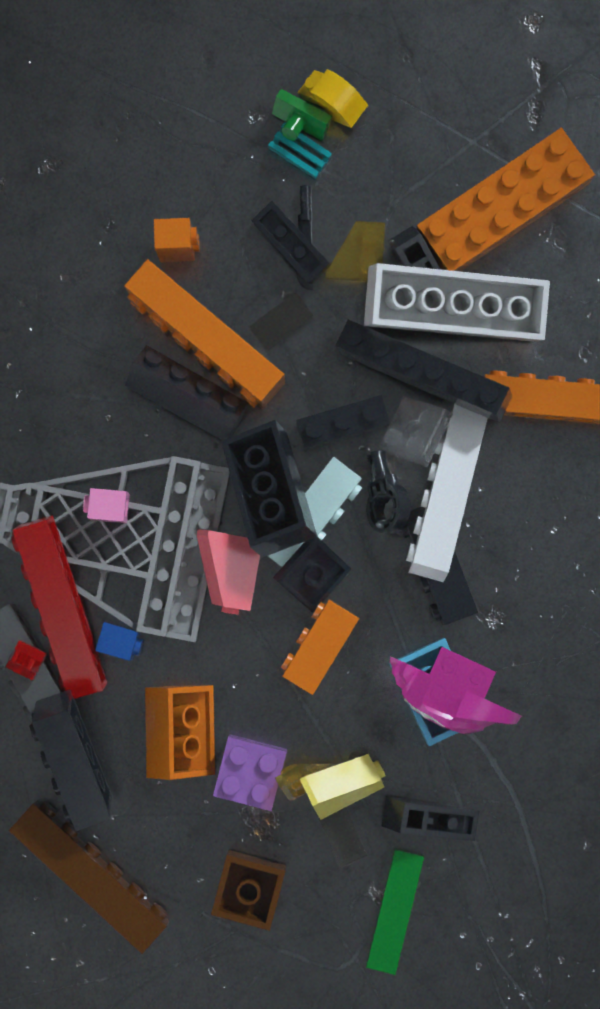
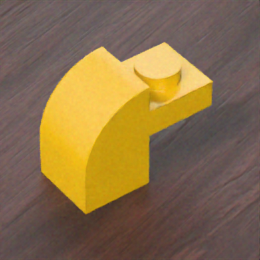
(334, 96)

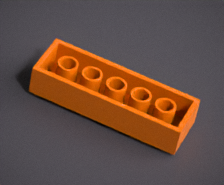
(506, 202)
(205, 334)

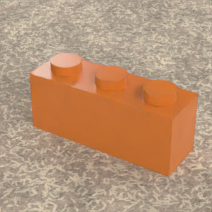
(319, 646)

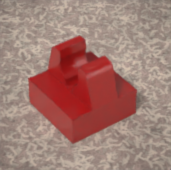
(26, 660)

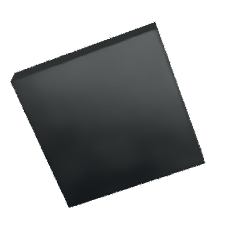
(312, 573)

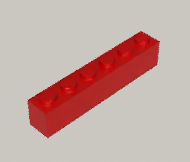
(59, 607)

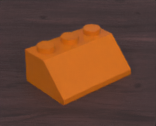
(179, 732)

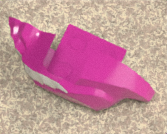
(452, 693)

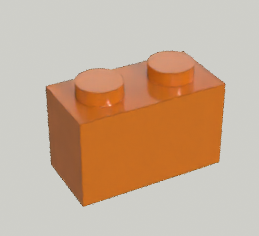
(175, 240)

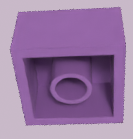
(249, 772)

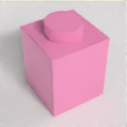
(107, 505)

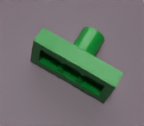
(300, 117)

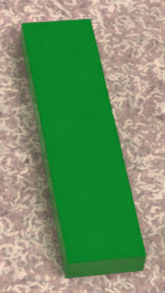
(395, 911)

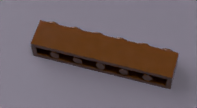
(90, 875)

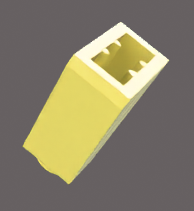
(343, 784)

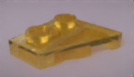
(359, 251)
(290, 778)

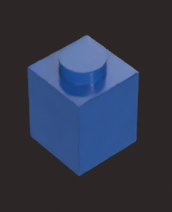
(119, 641)

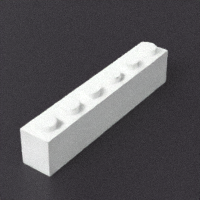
(448, 495)

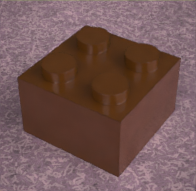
(248, 890)

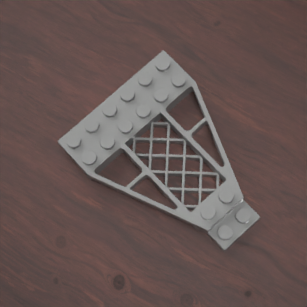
(175, 574)

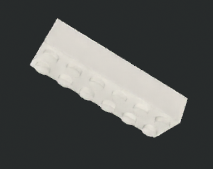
(456, 302)

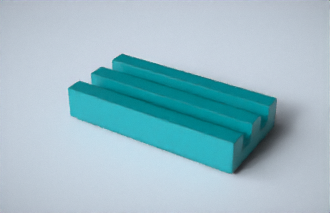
(314, 173)

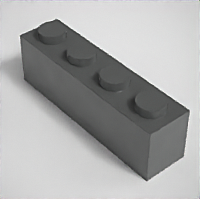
(45, 683)

